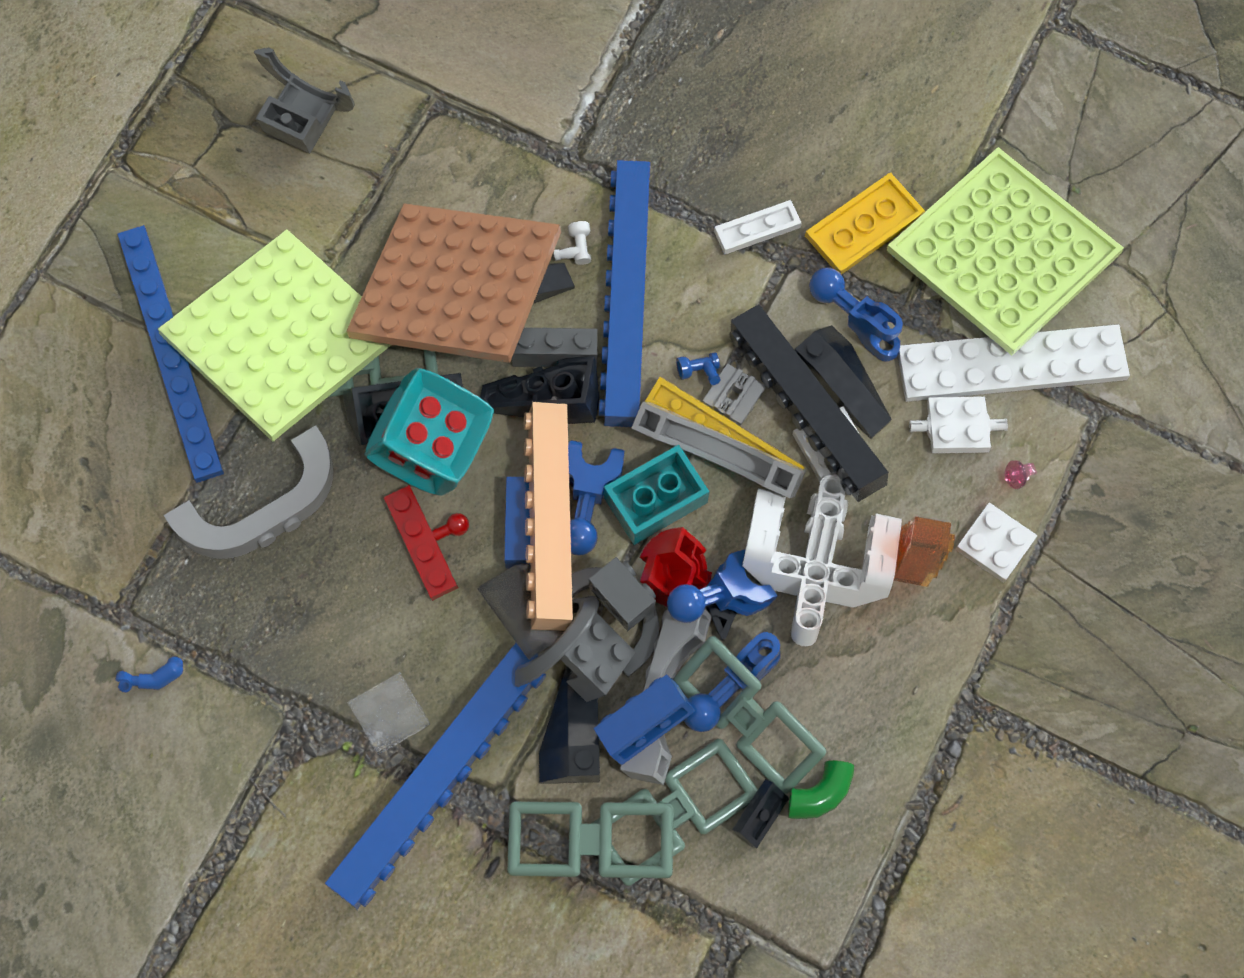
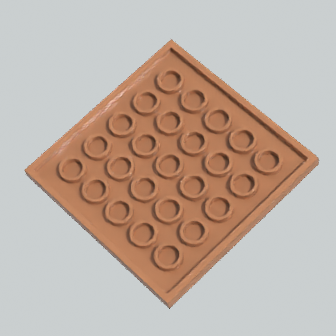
(455, 282)

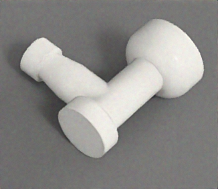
(579, 231)

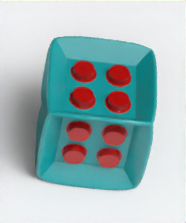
(429, 432)

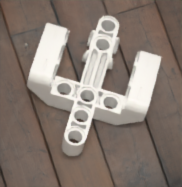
(815, 576)

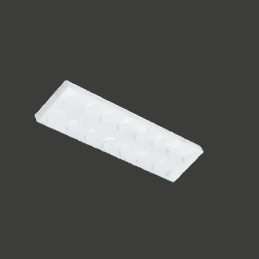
(986, 368)

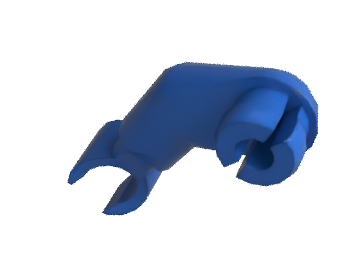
(163, 676)

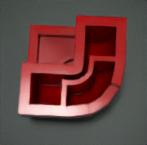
(672, 561)

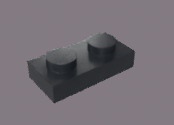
(760, 813)

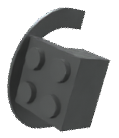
(301, 109)
(626, 601)
(588, 649)

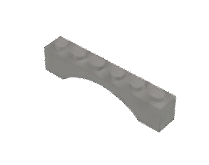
(719, 448)
(671, 650)

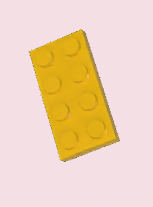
(864, 223)

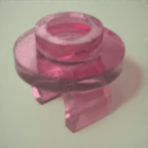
(1017, 473)

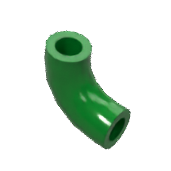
(825, 794)

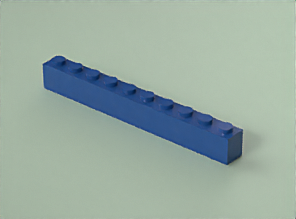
(627, 294)
(432, 783)

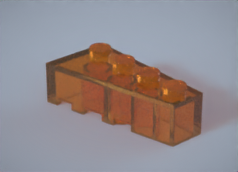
(922, 550)

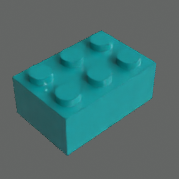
(656, 494)

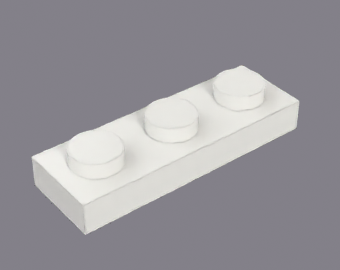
(757, 227)

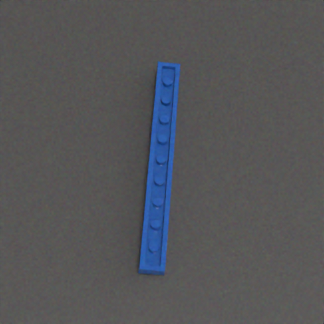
(173, 366)

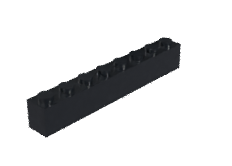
(808, 403)

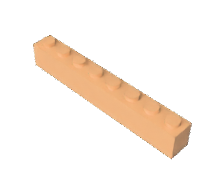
(549, 517)

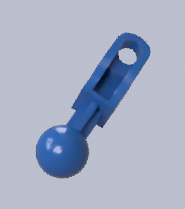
(865, 318)
(588, 489)
(727, 589)
(708, 705)

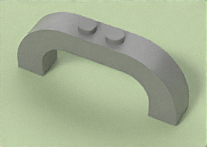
(268, 522)

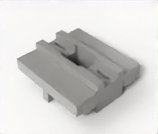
(748, 394)

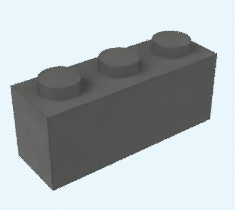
(549, 345)

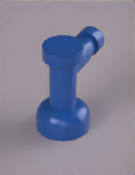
(708, 364)

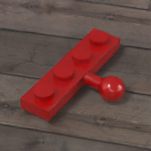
(422, 540)

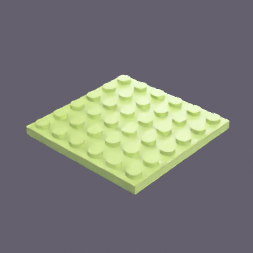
(1005, 250)
(274, 335)

